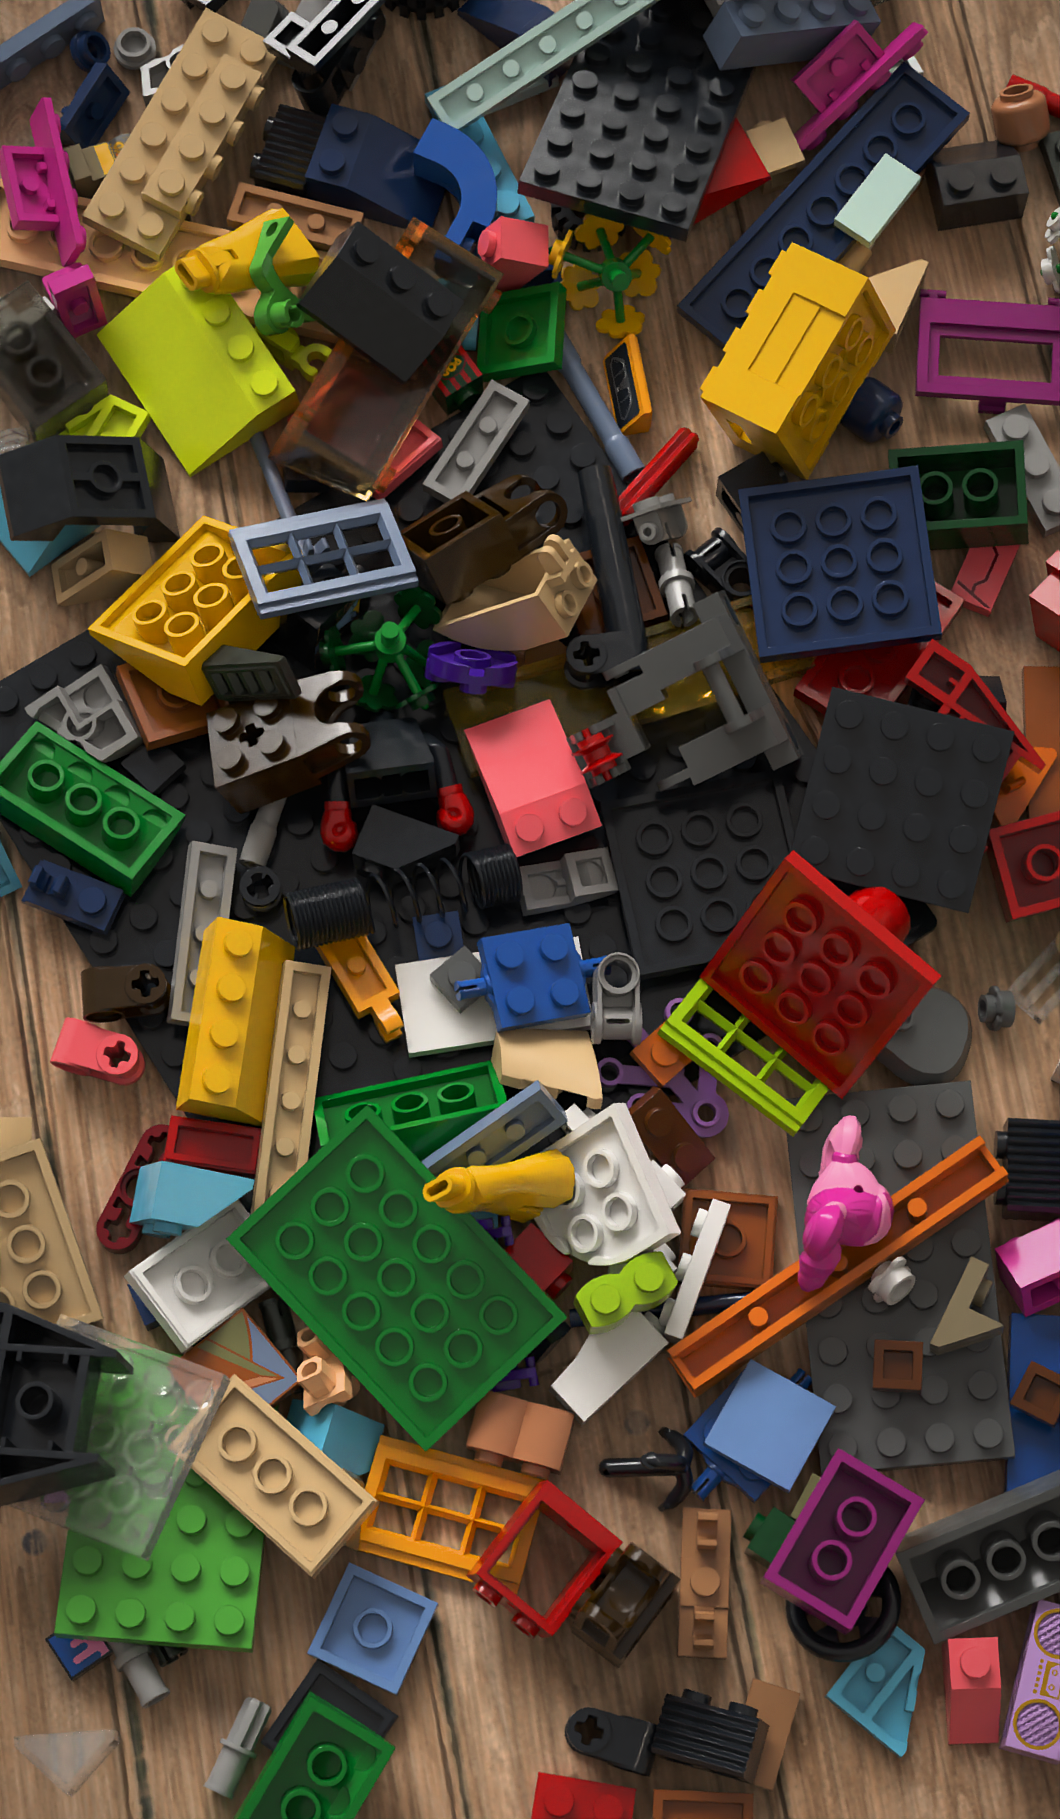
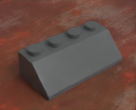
(985, 1558)

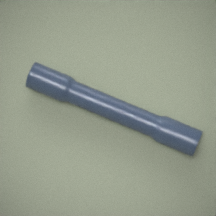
(615, 442)

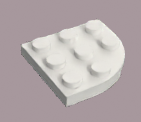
(616, 1194)

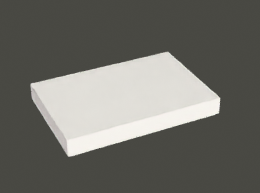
(198, 1279)

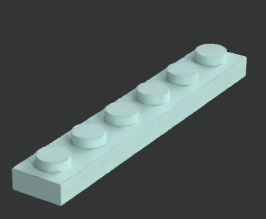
(530, 58)

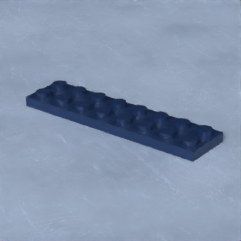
(902, 118)

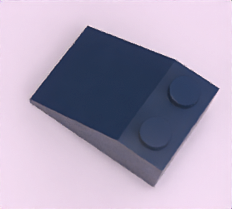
(370, 170)

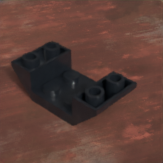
(86, 484)

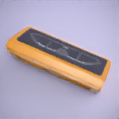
(628, 387)

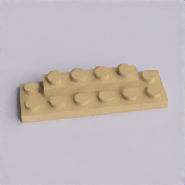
(182, 136)

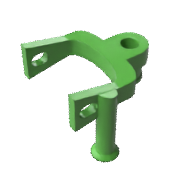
(277, 306)

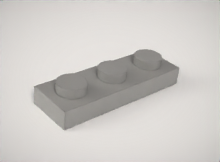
(477, 443)
(1041, 468)

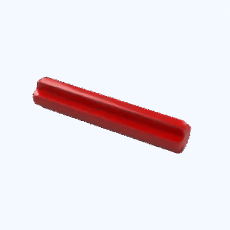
(659, 470)

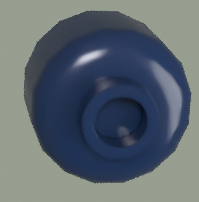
(874, 412)

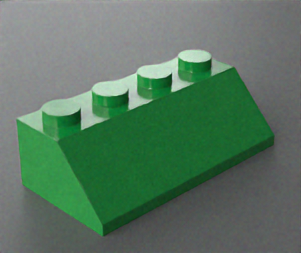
(419, 1109)

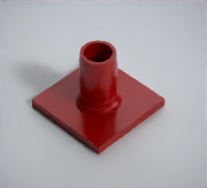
(822, 971)

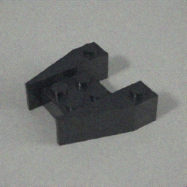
(48, 1406)

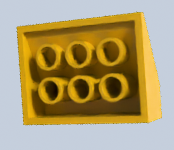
(189, 609)

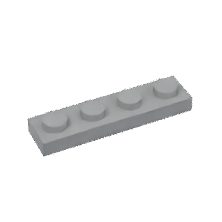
(204, 898)

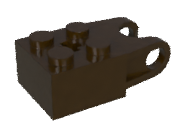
(479, 537)
(284, 745)
(624, 1604)

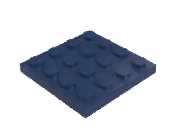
(839, 564)

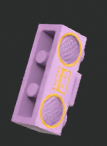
(1034, 1704)

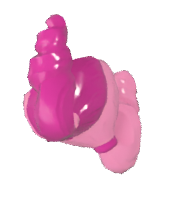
(843, 1206)

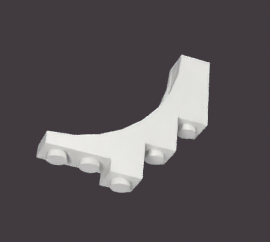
(617, 1356)

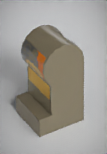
(91, 164)

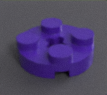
(470, 667)

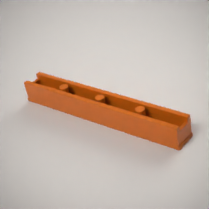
(781, 1304)

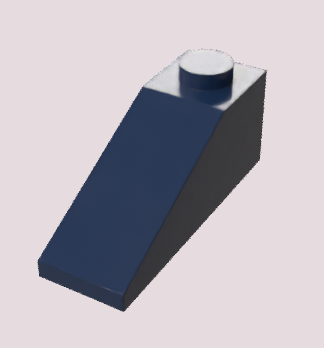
(507, 20)

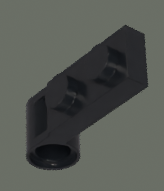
(339, 72)

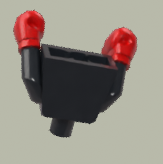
(396, 768)

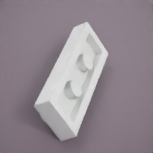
(693, 1270)

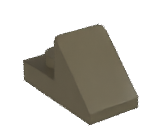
(960, 1323)

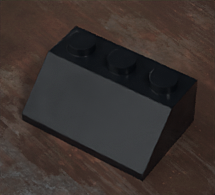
(379, 302)

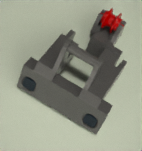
(608, 744)

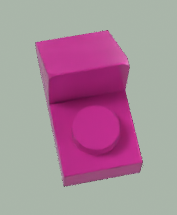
(76, 298)

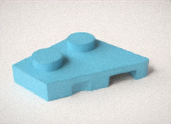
(882, 1690)

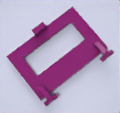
(985, 322)

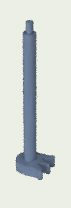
(281, 497)

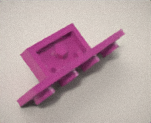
(845, 72)
(40, 185)

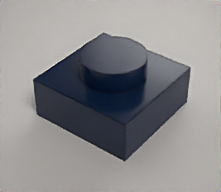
(438, 936)

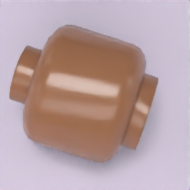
(1020, 117)

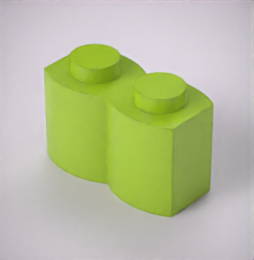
(637, 1288)

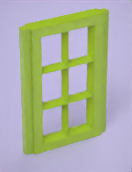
(731, 1073)

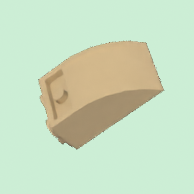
(526, 605)

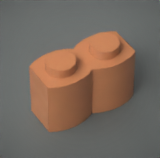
(521, 1434)

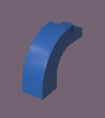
(463, 169)

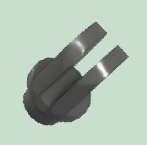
(264, 16)

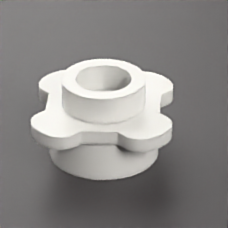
(891, 1281)

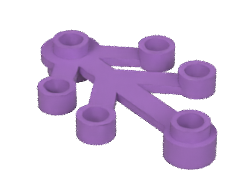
(679, 1085)

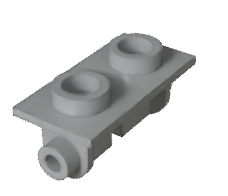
(659, 518)

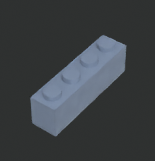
(781, 30)

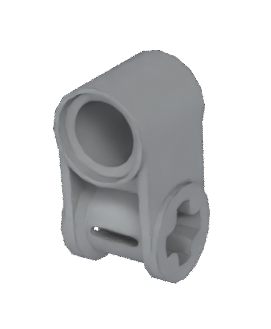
(616, 1004)

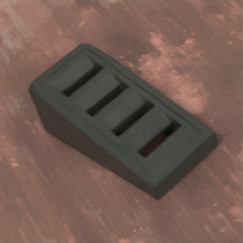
(244, 675)

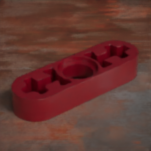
(114, 1215)

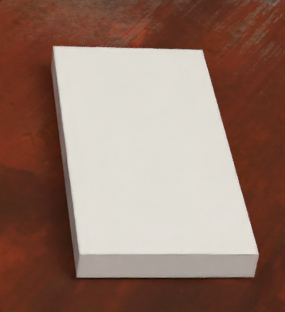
(435, 1024)

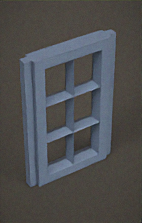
(331, 591)

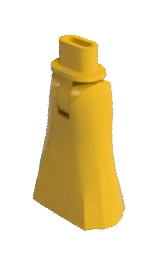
(225, 261)
(506, 1189)

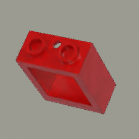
(578, 1525)

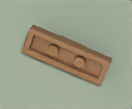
(316, 220)
(704, 1583)

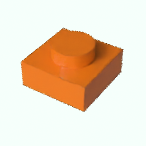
(659, 1058)

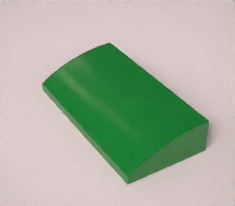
(85, 808)
(318, 1767)

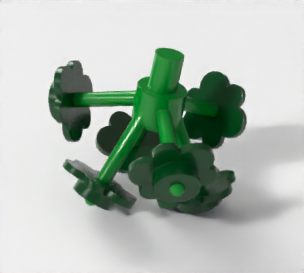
(387, 642)

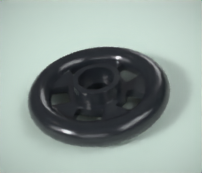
(873, 1630)

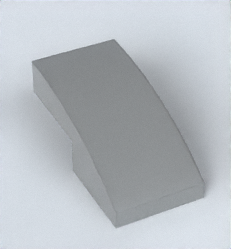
(567, 882)

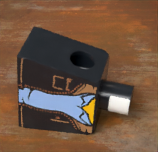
(305, 629)

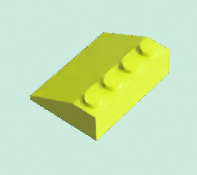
(197, 369)

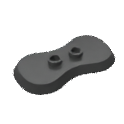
(931, 1041)

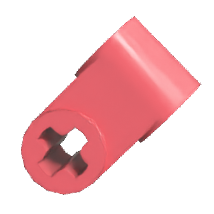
(90, 1052)

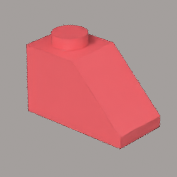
(515, 249)
(972, 1690)

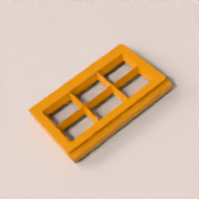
(456, 1470)

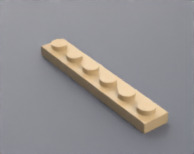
(291, 1076)

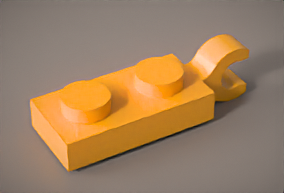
(364, 983)

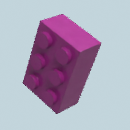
(842, 1541)

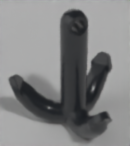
(658, 1465)

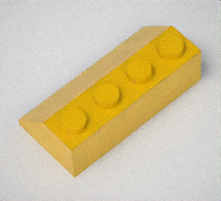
(232, 1022)

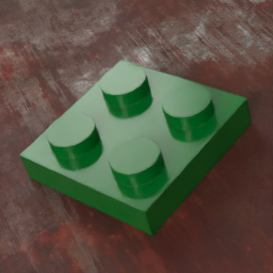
(523, 333)

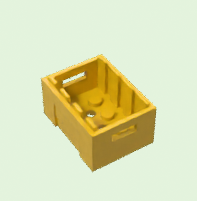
(798, 359)

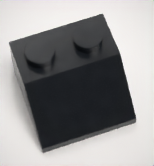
(976, 185)

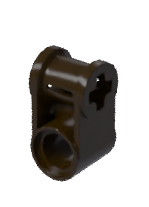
(117, 992)

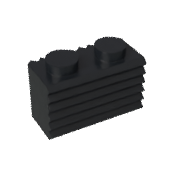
(287, 150)
(1033, 1166)
(710, 1736)

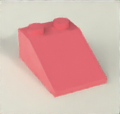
(532, 778)

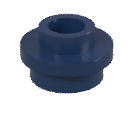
(88, 48)

